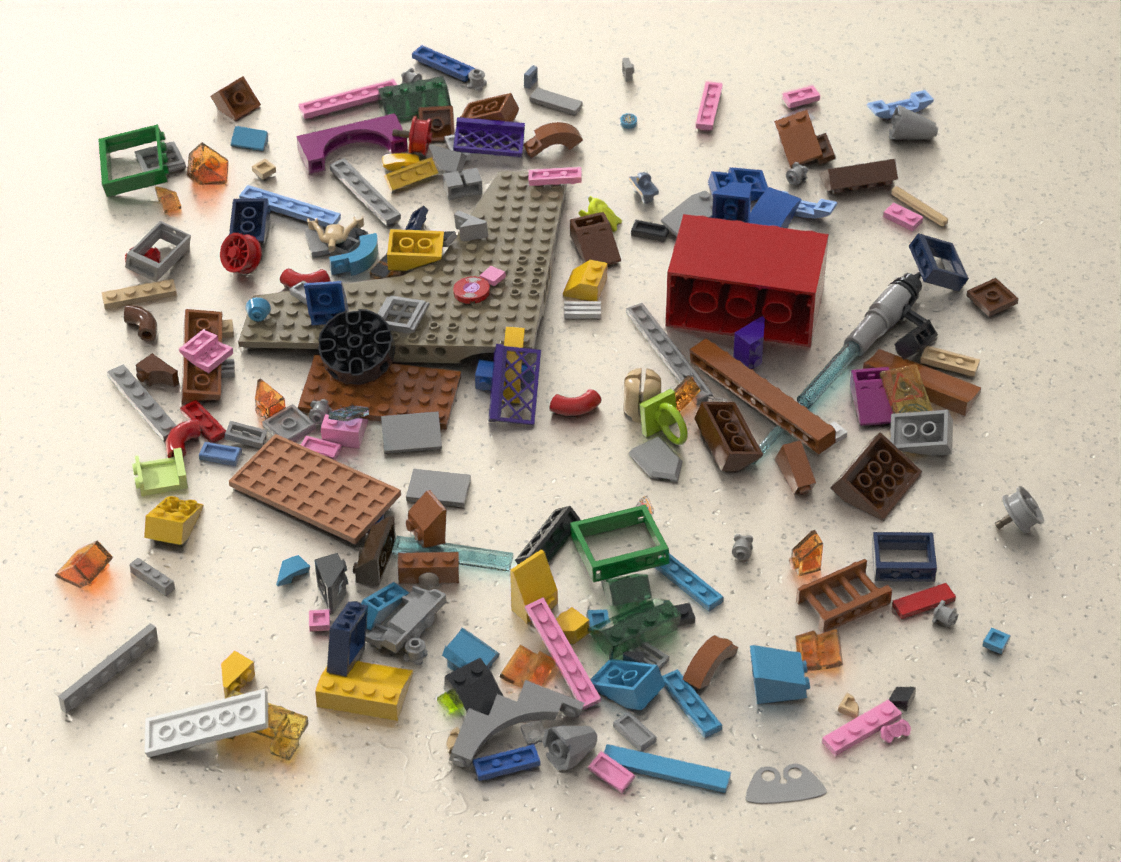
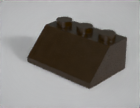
(375, 553)

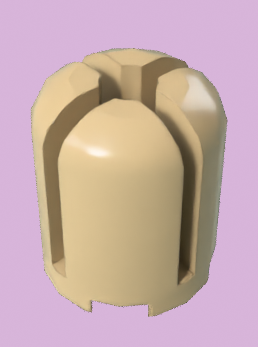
(632, 391)

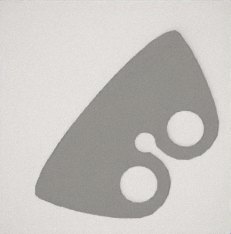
(795, 789)

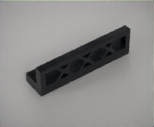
(551, 534)

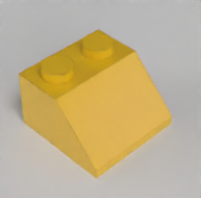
(587, 281)

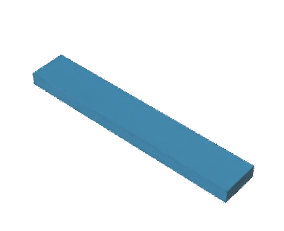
(670, 768)

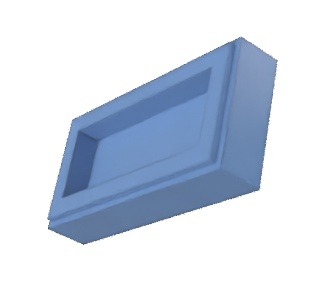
(220, 453)

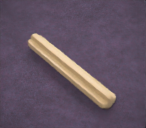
(919, 206)

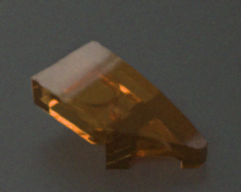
(168, 199)

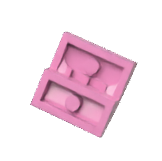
(206, 351)

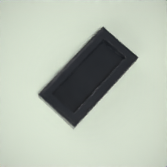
(649, 230)

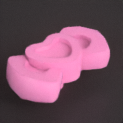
(895, 730)

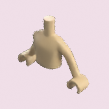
(334, 233)

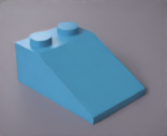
(628, 682)

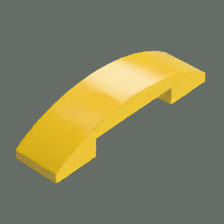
(514, 338)

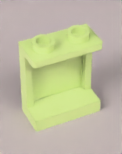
(160, 474)

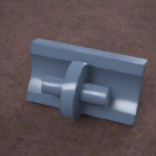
(644, 186)

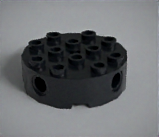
(356, 346)

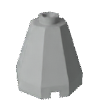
(568, 745)

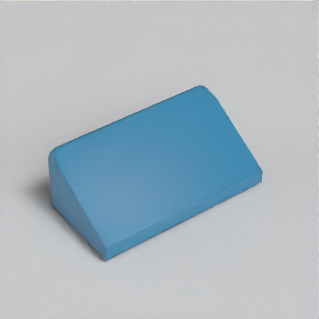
(249, 138)

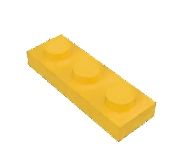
(411, 174)

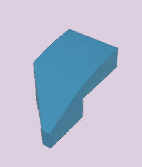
(292, 567)

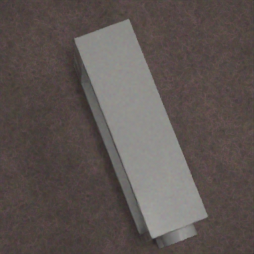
(148, 268)

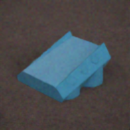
(467, 648)

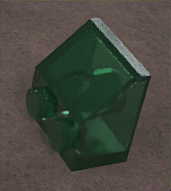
(627, 590)

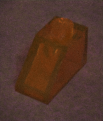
(267, 400)
(807, 555)

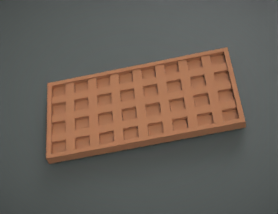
(315, 488)

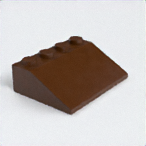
(876, 478)

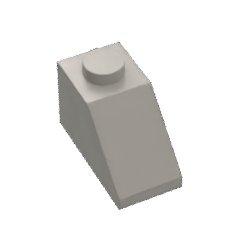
(448, 159)

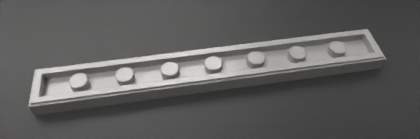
(666, 349)

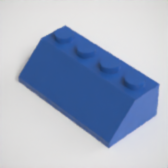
(732, 202)

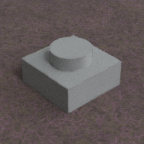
(627, 69)

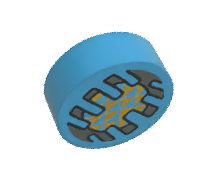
(628, 121)

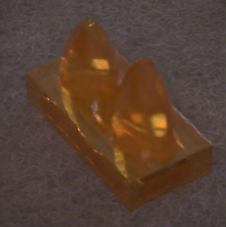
(685, 392)

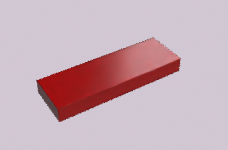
(209, 426)
(923, 600)

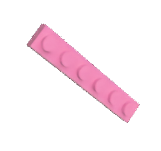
(342, 100)
(562, 653)

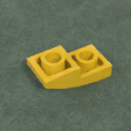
(396, 161)

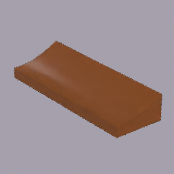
(196, 382)
(940, 388)

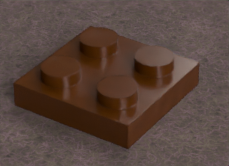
(992, 297)

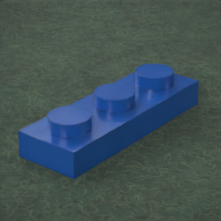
(506, 762)

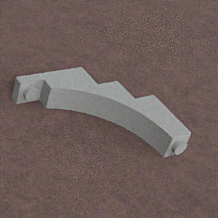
(533, 704)

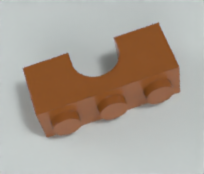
(442, 564)

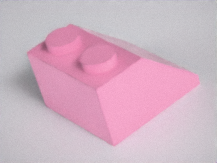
(344, 432)

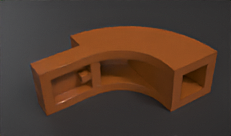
(553, 134)
(707, 660)

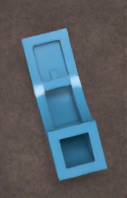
(357, 260)

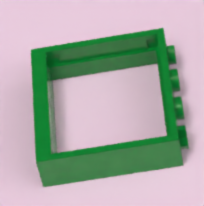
(128, 140)
(624, 563)

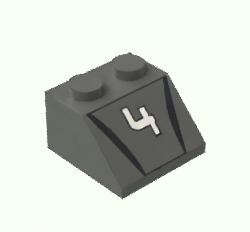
(331, 580)

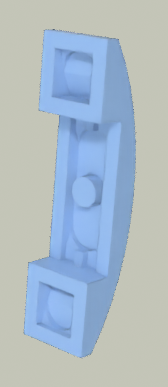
(917, 102)
(815, 210)

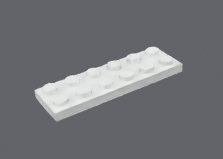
(206, 723)

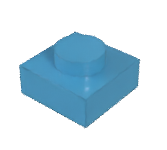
(596, 616)
(996, 640)

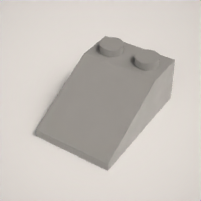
(696, 204)
(923, 432)

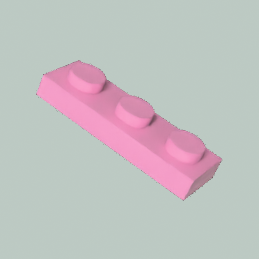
(555, 176)

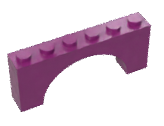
(318, 145)

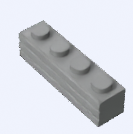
(152, 576)

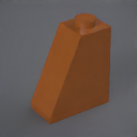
(795, 467)

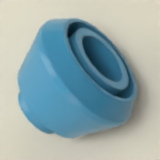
(258, 309)

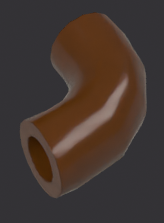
(143, 319)

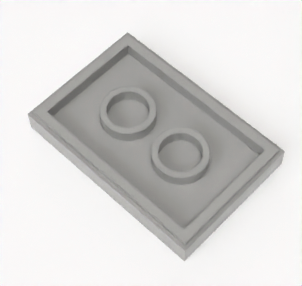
(411, 432)
(448, 487)

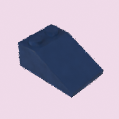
(250, 217)

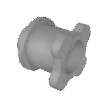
(410, 76)
(476, 79)
(796, 174)
(319, 410)
(742, 547)
(945, 614)
(415, 651)

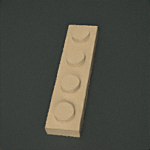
(139, 294)

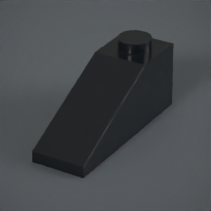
(915, 340)

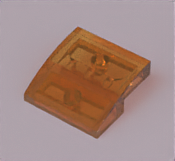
(820, 650)
(527, 666)

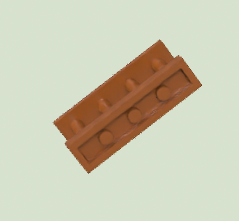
(845, 611)

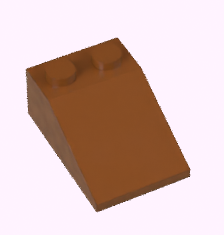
(493, 108)
(798, 138)

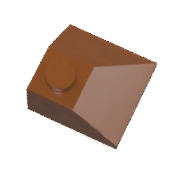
(235, 99)

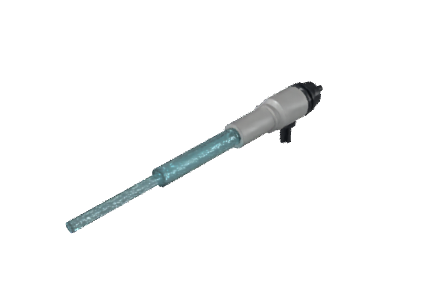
(890, 307)

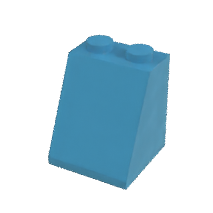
(778, 674)

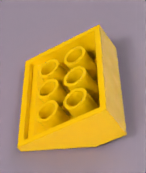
(366, 690)

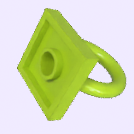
(659, 414)

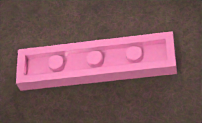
(709, 105)
(861, 727)

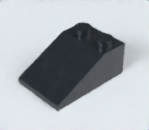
(472, 687)

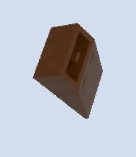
(594, 238)

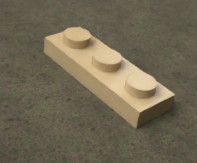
(950, 361)

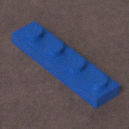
(442, 62)

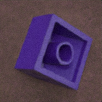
(749, 343)

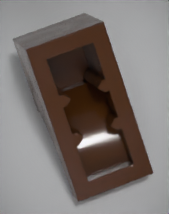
(155, 371)

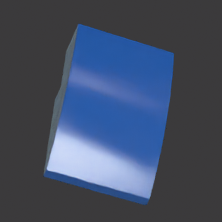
(753, 176)
(774, 208)
(325, 300)

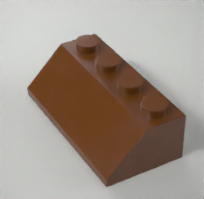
(859, 175)
(727, 435)

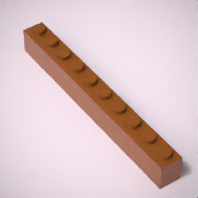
(763, 396)

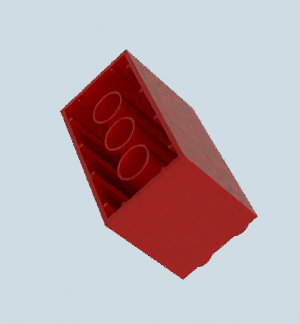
(738, 271)

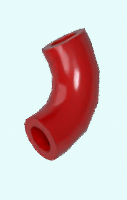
(290, 277)
(575, 405)
(180, 435)

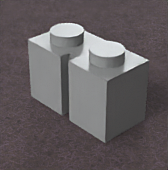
(462, 184)

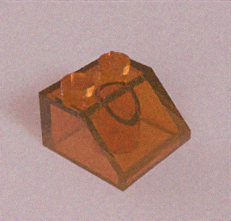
(207, 166)
(85, 565)

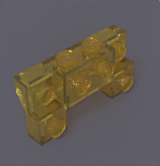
(283, 727)

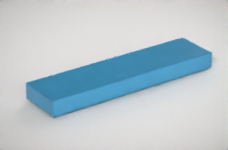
(691, 584)
(691, 704)

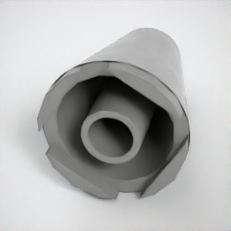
(911, 126)

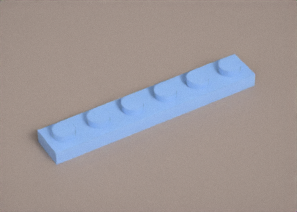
(293, 207)

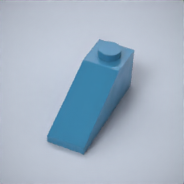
(383, 603)

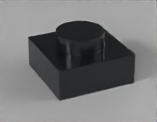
(686, 612)

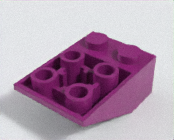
(870, 396)

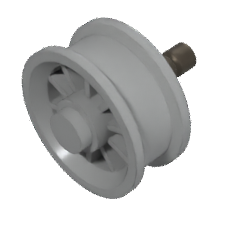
(1022, 510)

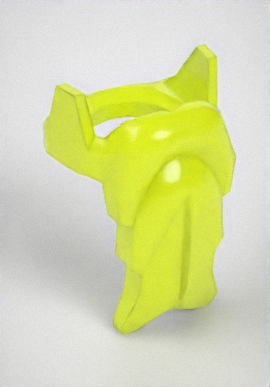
(596, 206)

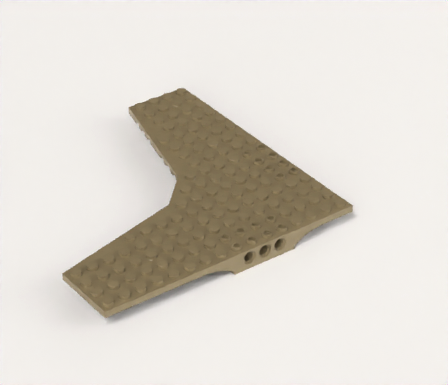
(519, 242)

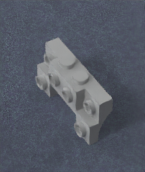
(409, 621)

